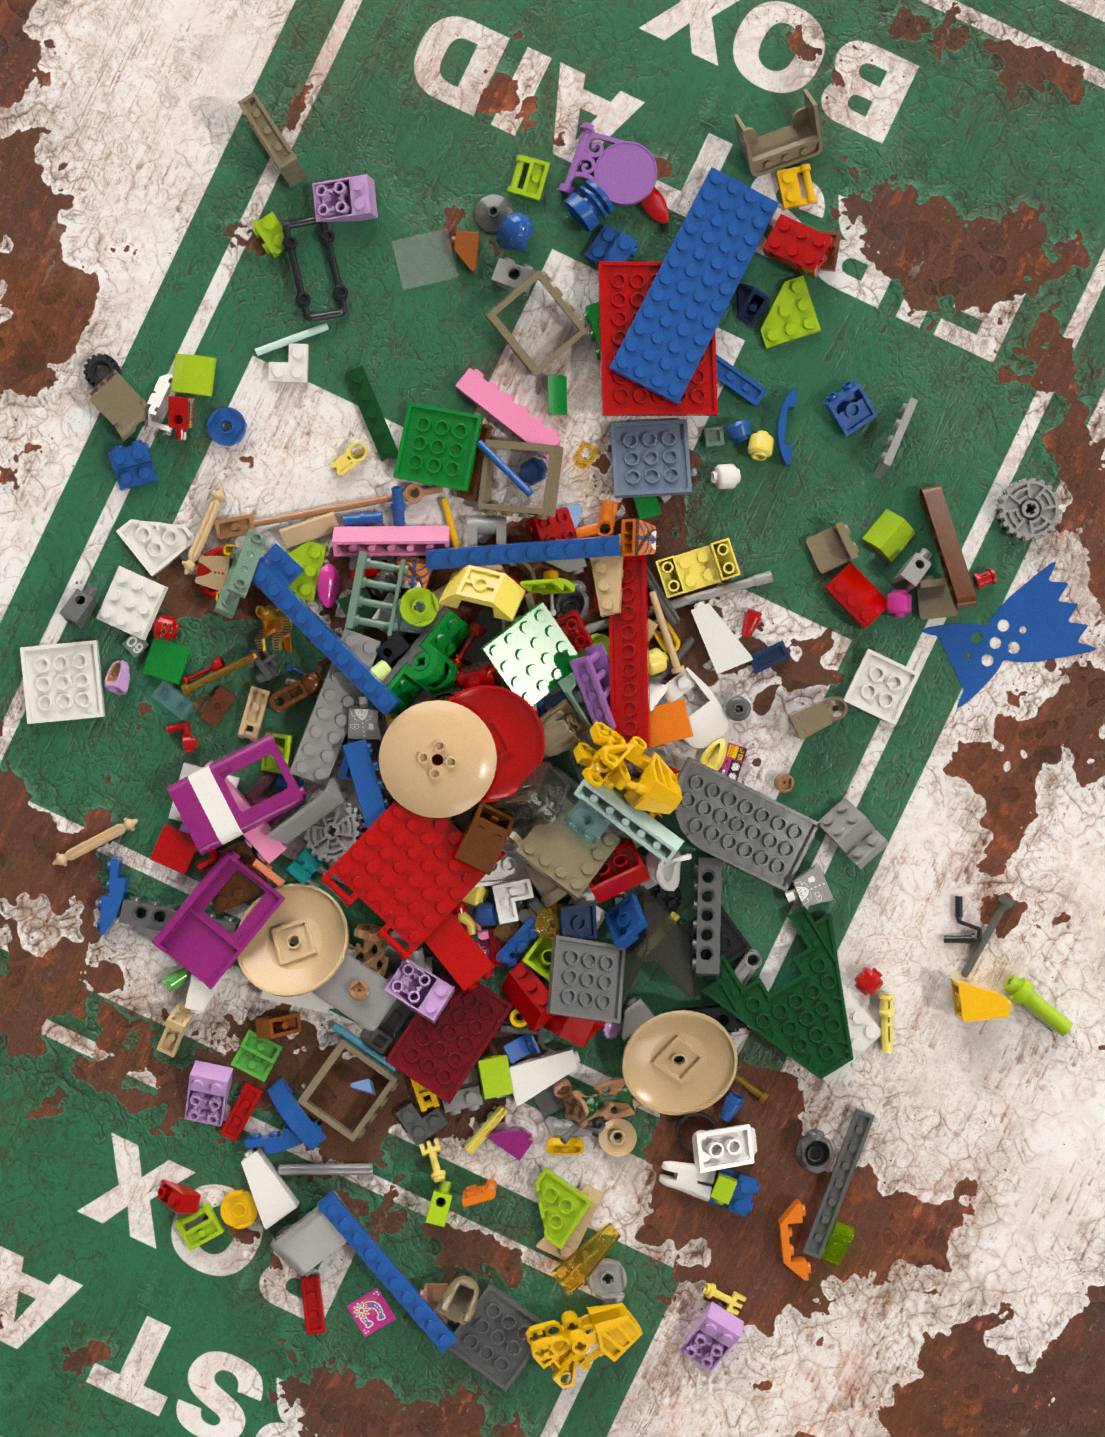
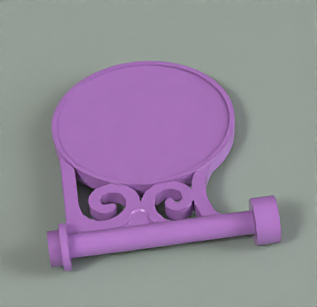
(622, 170)

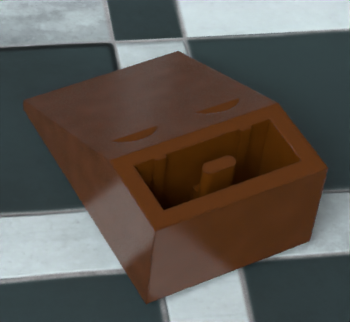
(484, 837)

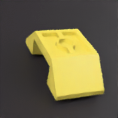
(698, 568)
(484, 588)

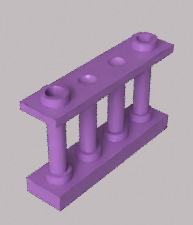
(594, 683)

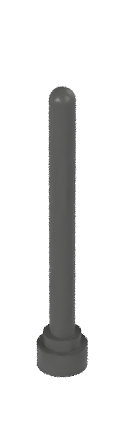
(1004, 903)

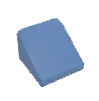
(364, 1086)

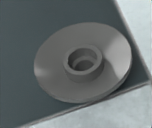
(482, 212)

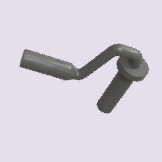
(574, 1128)

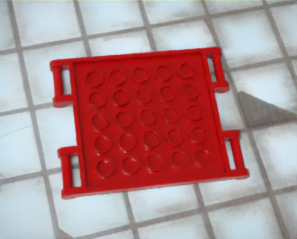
(406, 874)

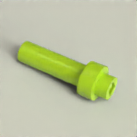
(1021, 992)

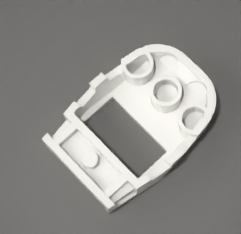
(708, 721)

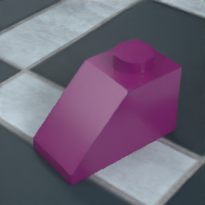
(513, 1140)

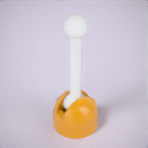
(548, 575)

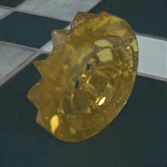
(542, 927)

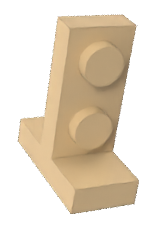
(175, 1029)

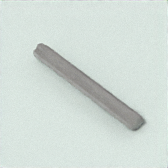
(326, 1169)

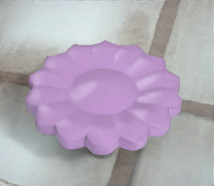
(612, 1030)

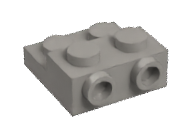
(468, 1096)

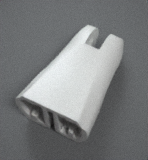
(688, 1179)

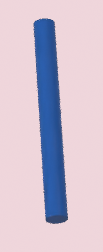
(504, 468)

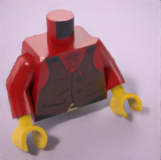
(476, 674)

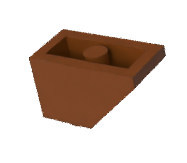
(466, 248)
(278, 1025)

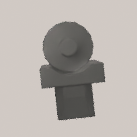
(266, 664)

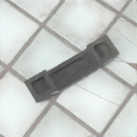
(389, 1026)

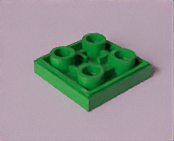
(167, 660)

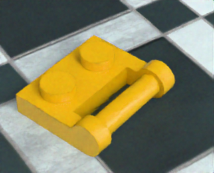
(790, 188)

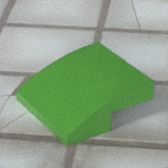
(256, 1056)

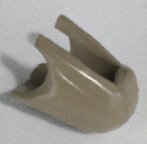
(558, 736)
(459, 1300)

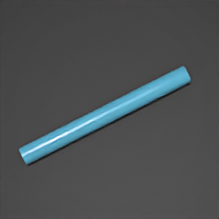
(362, 1045)

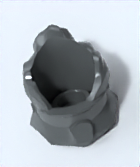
(570, 601)
(815, 1151)

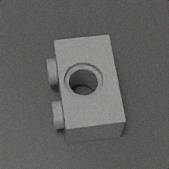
(504, 268)

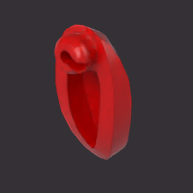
(656, 206)

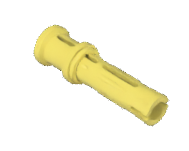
(886, 1013)

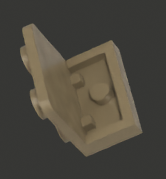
(832, 547)
(934, 598)

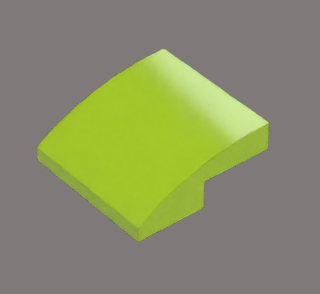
(193, 375)
(548, 586)

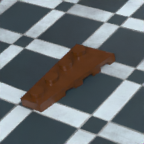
(474, 487)

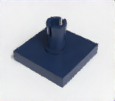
(578, 920)

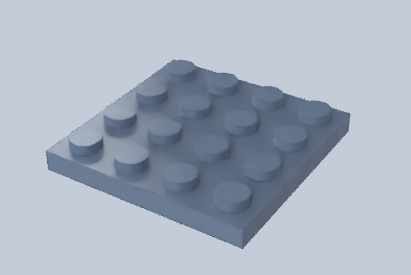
(650, 458)

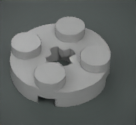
(616, 1285)

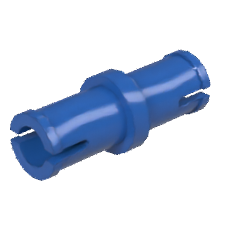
(398, 506)
(363, 519)

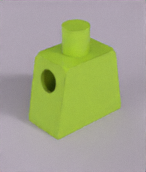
(437, 1212)

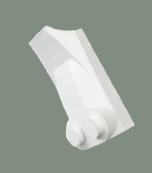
(724, 1147)

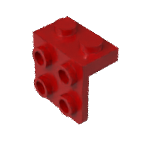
(553, 528)

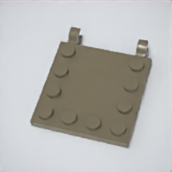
(563, 853)

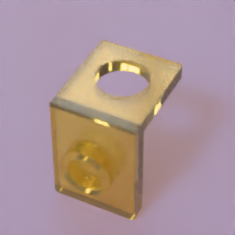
(581, 462)

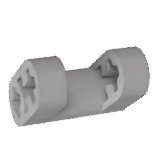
(486, 525)

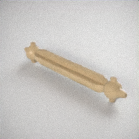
(203, 531)
(95, 842)

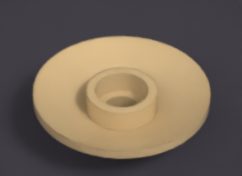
(620, 1146)

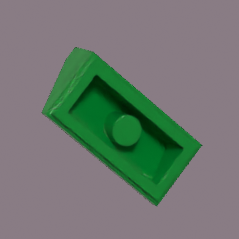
(557, 395)
(647, 507)

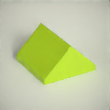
(889, 535)
(286, 746)
(539, 956)
(494, 1076)

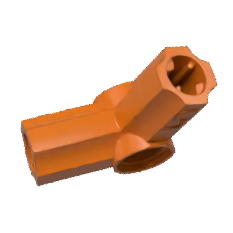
(606, 518)

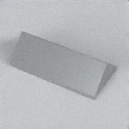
(300, 818)

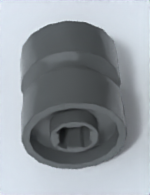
(531, 909)

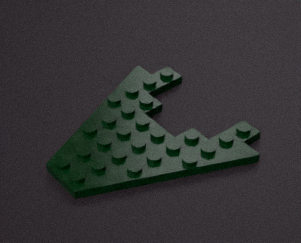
(805, 1015)

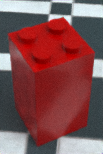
(459, 954)

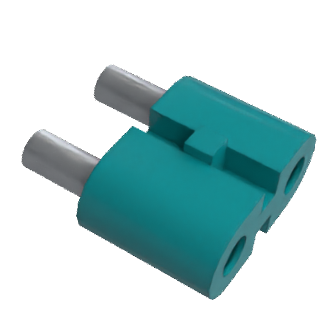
(304, 866)

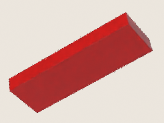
(241, 1111)
(313, 1304)

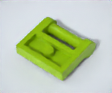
(534, 180)
(202, 1231)

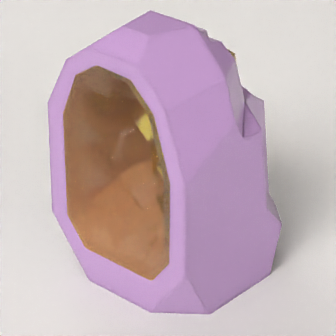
(118, 678)

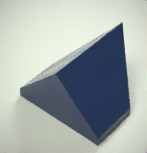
(750, 303)

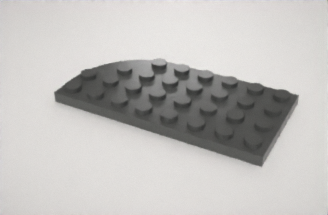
(742, 825)

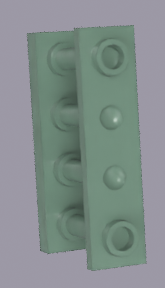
(240, 573)
(358, 600)

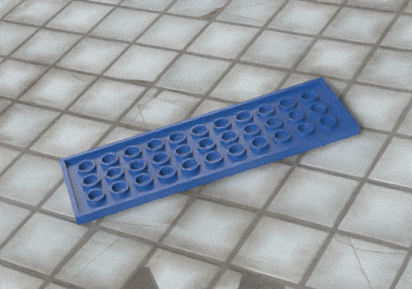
(694, 286)

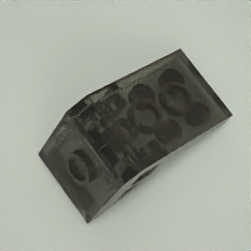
(537, 798)

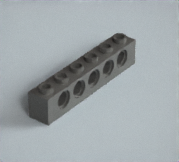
(130, 915)
(712, 966)

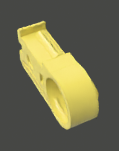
(348, 461)

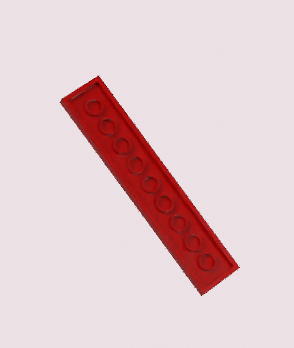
(631, 654)

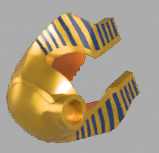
(273, 621)

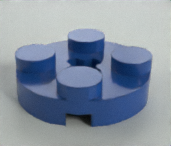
(216, 429)

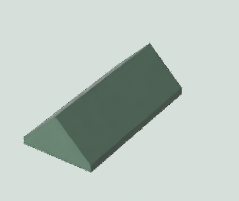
(572, 691)

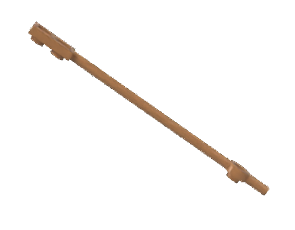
(240, 525)

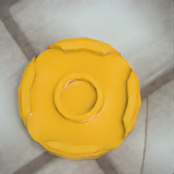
(239, 1209)

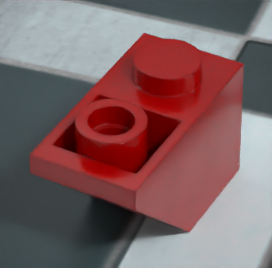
(178, 1197)

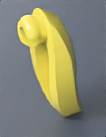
(715, 754)

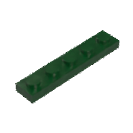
(372, 413)

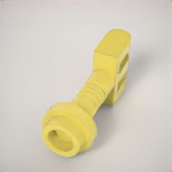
(438, 1175)
(710, 1290)

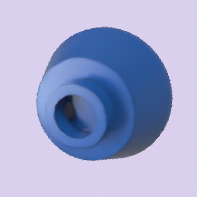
(739, 430)

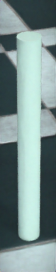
(291, 339)

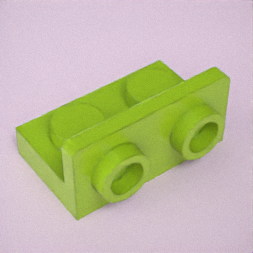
(271, 233)

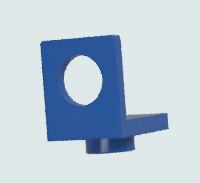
(520, 1047)

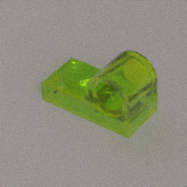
(838, 1242)

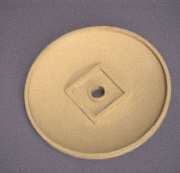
(443, 730)
(322, 944)
(684, 1085)

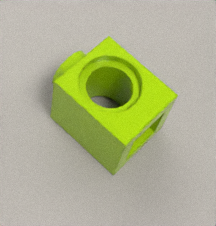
(723, 1189)

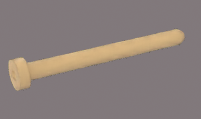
(665, 633)

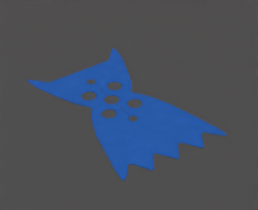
(1032, 606)

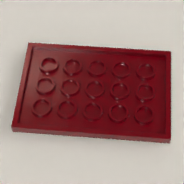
(445, 1052)

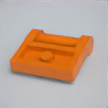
(477, 1194)

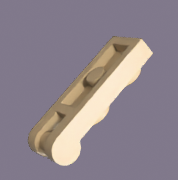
(254, 713)

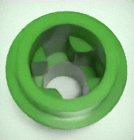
(176, 979)

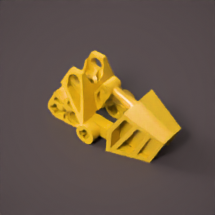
(656, 789)
(612, 1330)

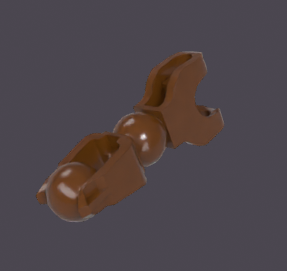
(308, 685)

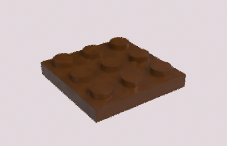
(239, 886)

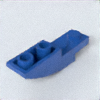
(111, 904)
(276, 1141)

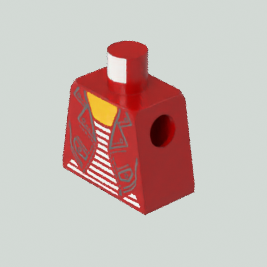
(183, 407)

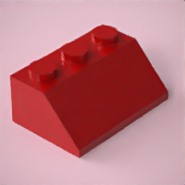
(856, 596)
(619, 872)
(528, 995)
(571, 1029)

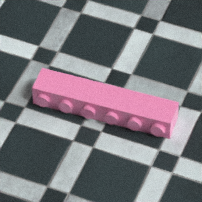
(505, 411)
(389, 540)
(267, 848)

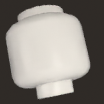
(725, 476)

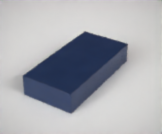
(769, 657)

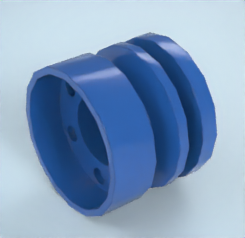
(592, 203)

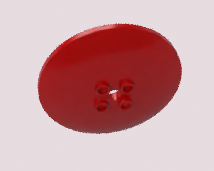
(515, 732)

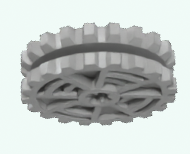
(1039, 519)
(332, 845)

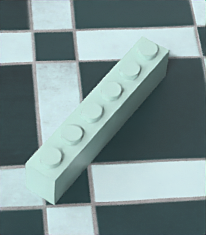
(631, 821)

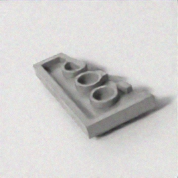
(894, 440)

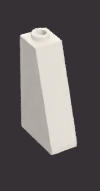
(720, 641)
(200, 995)
(307, 1001)
(540, 1072)
(268, 1188)

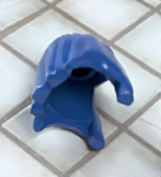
(514, 231)

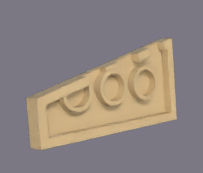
(608, 582)
(576, 1237)

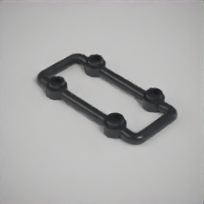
(303, 299)

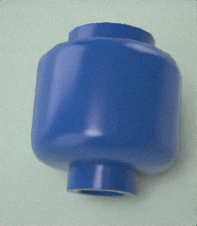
(533, 471)
(486, 913)

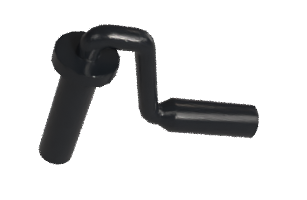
(963, 939)

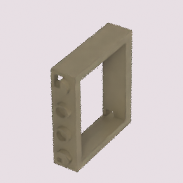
(272, 139)
(567, 308)
(551, 487)
(380, 1101)

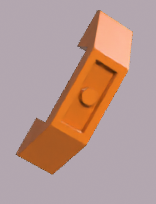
(793, 1215)

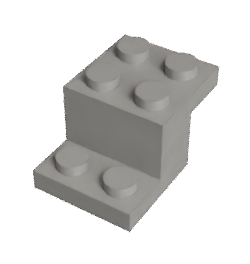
(853, 833)

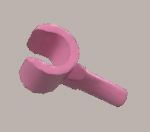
(482, 934)

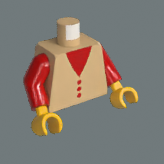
(213, 570)

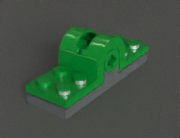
(427, 661)

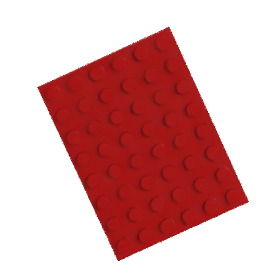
(621, 293)

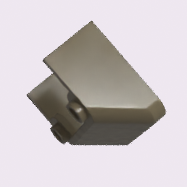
(785, 145)

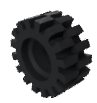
(96, 361)

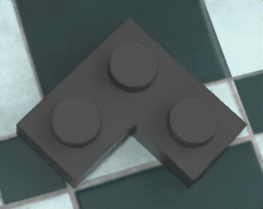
(418, 1126)

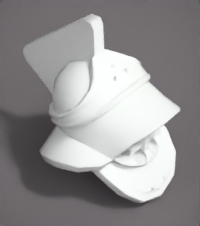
(661, 873)

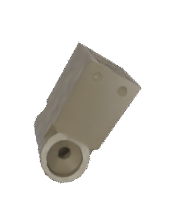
(120, 404)
(817, 716)

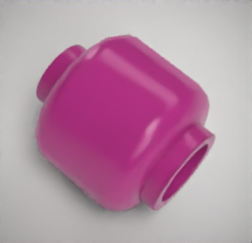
(899, 603)

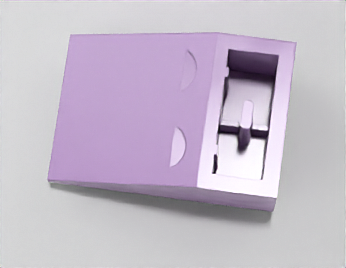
(345, 199)
(420, 990)
(208, 1093)
(712, 1336)

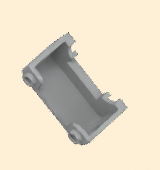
(367, 1012)
(308, 1242)

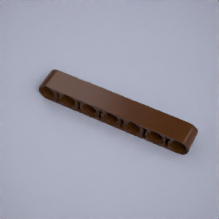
(948, 547)

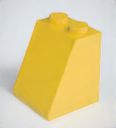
(977, 1002)

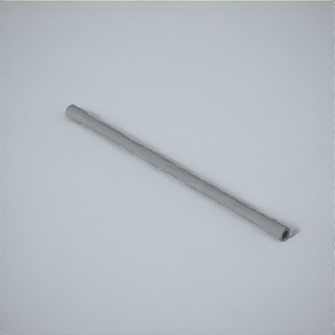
(756, 580)

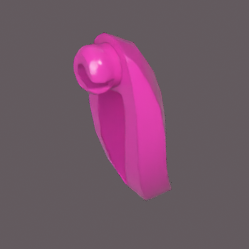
(328, 585)

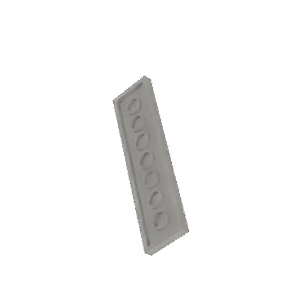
(331, 714)

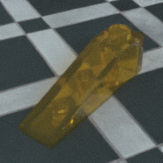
(581, 1264)

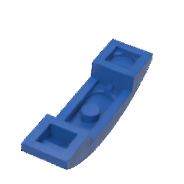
(785, 450)
(294, 1115)

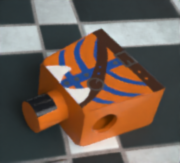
(638, 538)
(417, 574)

